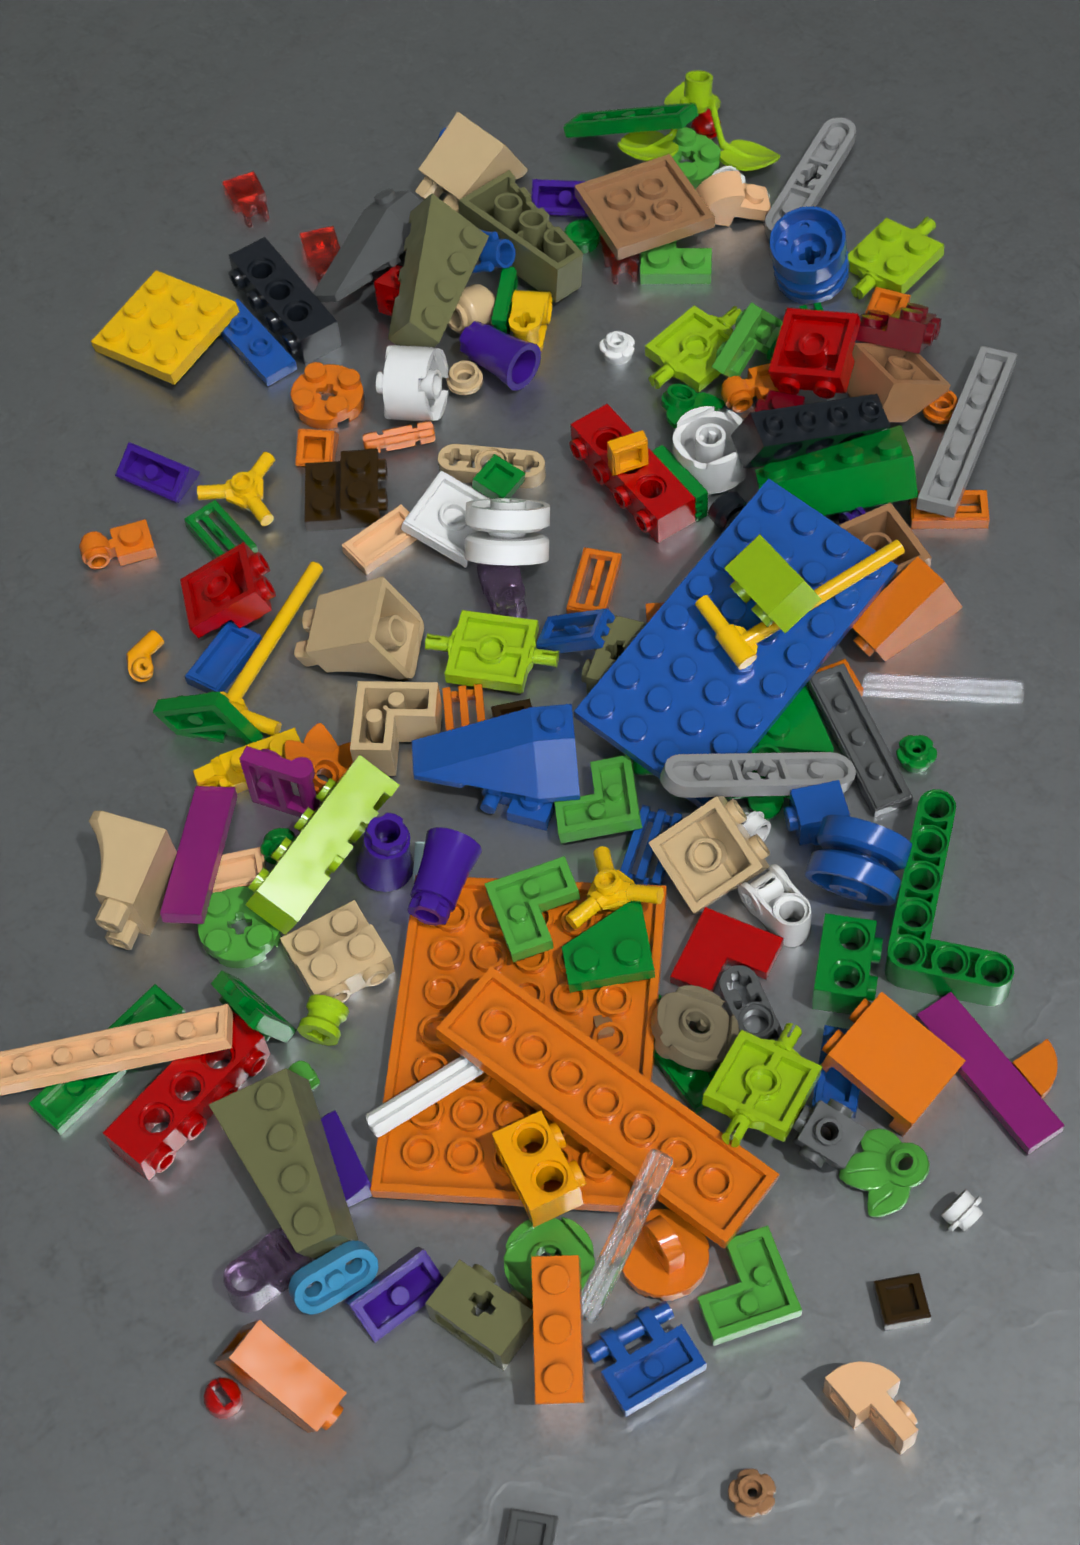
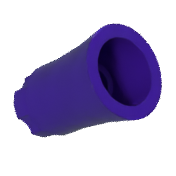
(501, 354)
(385, 856)
(442, 874)

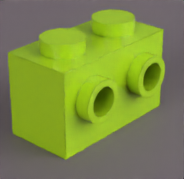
(772, 583)

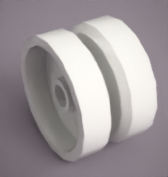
(507, 531)

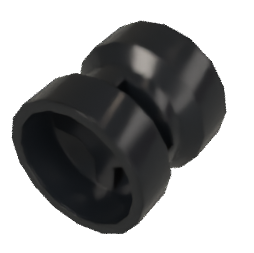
(726, 509)

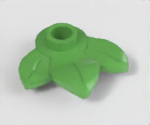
(879, 1174)

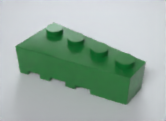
(849, 474)

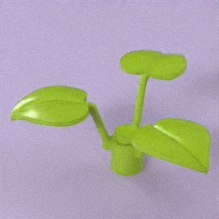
(697, 90)

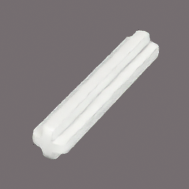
(421, 1095)

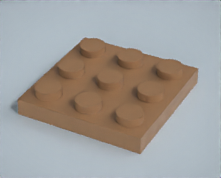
(644, 206)

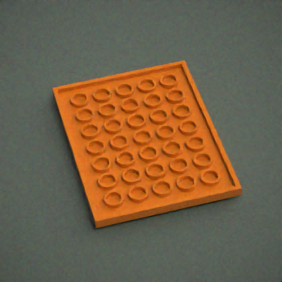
(450, 1146)

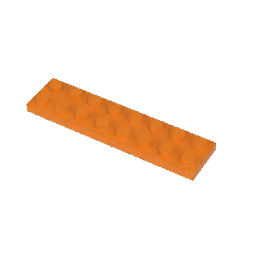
(606, 1104)

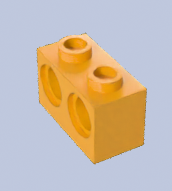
(532, 1170)

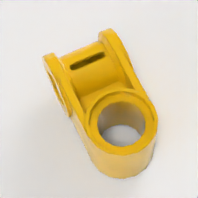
(530, 315)

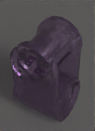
(503, 589)
(268, 1267)

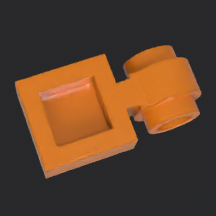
(739, 392)
(128, 543)

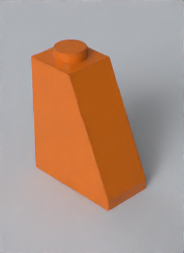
(905, 611)
(282, 1377)

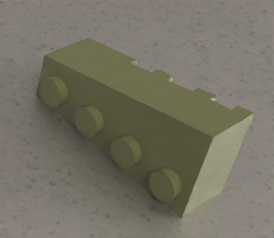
(543, 252)
(435, 272)
(289, 1159)

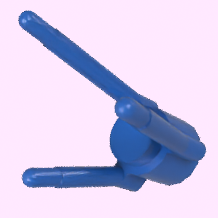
(495, 254)

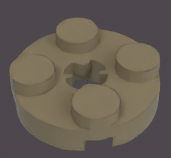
(679, 1042)

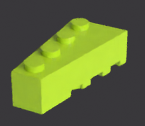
(320, 845)

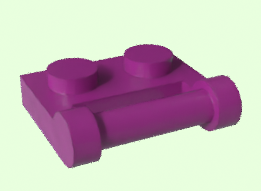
(271, 778)

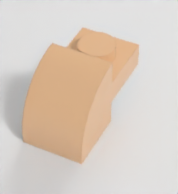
(731, 198)
(866, 1392)

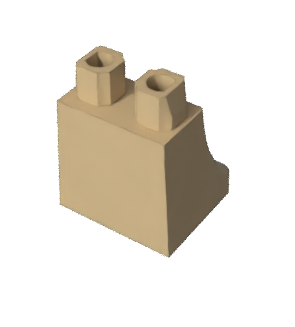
(464, 162)
(363, 631)
(132, 876)

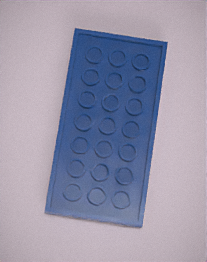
(675, 680)

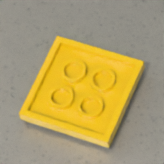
(165, 327)

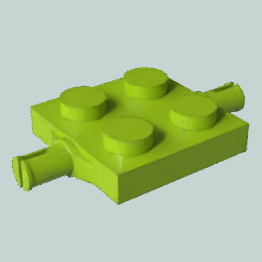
(894, 256)
(690, 348)
(492, 651)
(762, 1085)

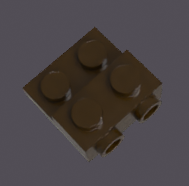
(345, 491)

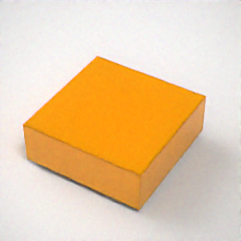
(627, 452)

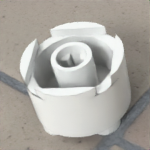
(413, 383)
(706, 448)

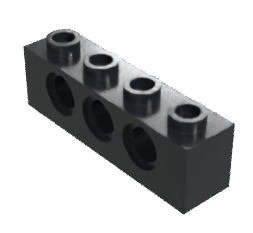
(284, 301)
(806, 428)

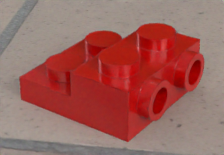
(814, 352)
(227, 590)

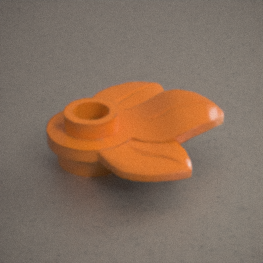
(323, 752)

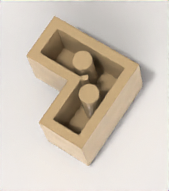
(390, 715)

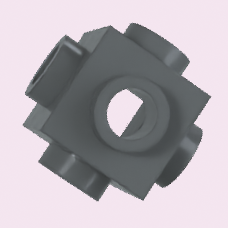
(844, 1134)

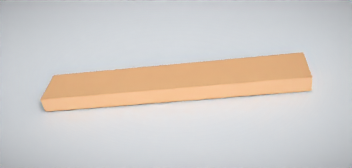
(116, 1049)

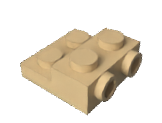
(710, 852)
(338, 953)

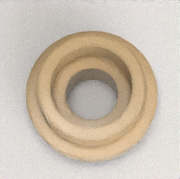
(464, 378)

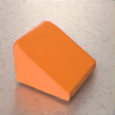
(316, 446)

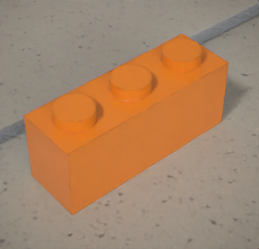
(558, 1330)

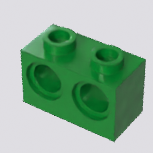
(842, 964)

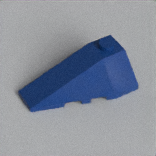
(512, 753)

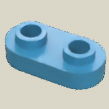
(333, 1277)

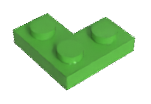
(676, 265)
(753, 331)
(609, 810)
(522, 898)
(760, 1297)

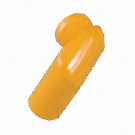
(139, 656)

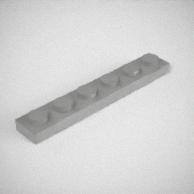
(966, 432)

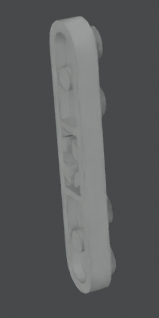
(824, 157)
(733, 777)

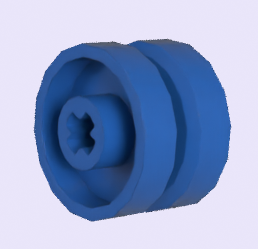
(858, 860)

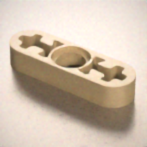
(482, 454)

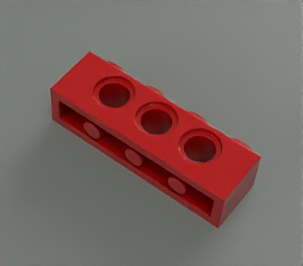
(648, 492)
(162, 1101)

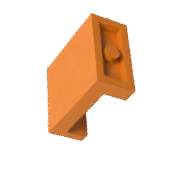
(892, 1060)

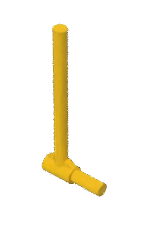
(742, 644)
(265, 648)

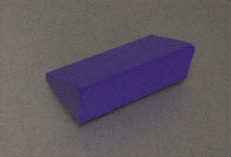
(557, 197)
(156, 472)
(348, 1166)
(395, 1293)

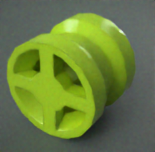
(323, 1020)

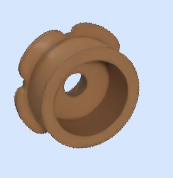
(747, 1505)

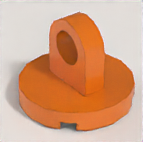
(667, 1257)

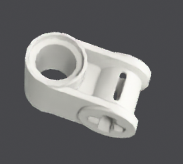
(773, 900)

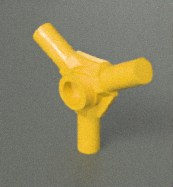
(244, 489)
(611, 891)

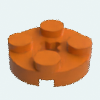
(324, 379)

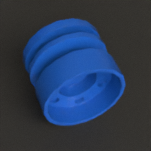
(809, 255)

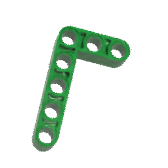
(921, 906)

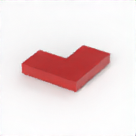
(720, 942)

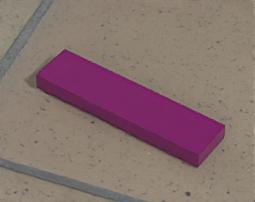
(199, 855)
(992, 1075)

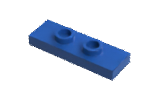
(258, 347)

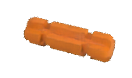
(400, 437)

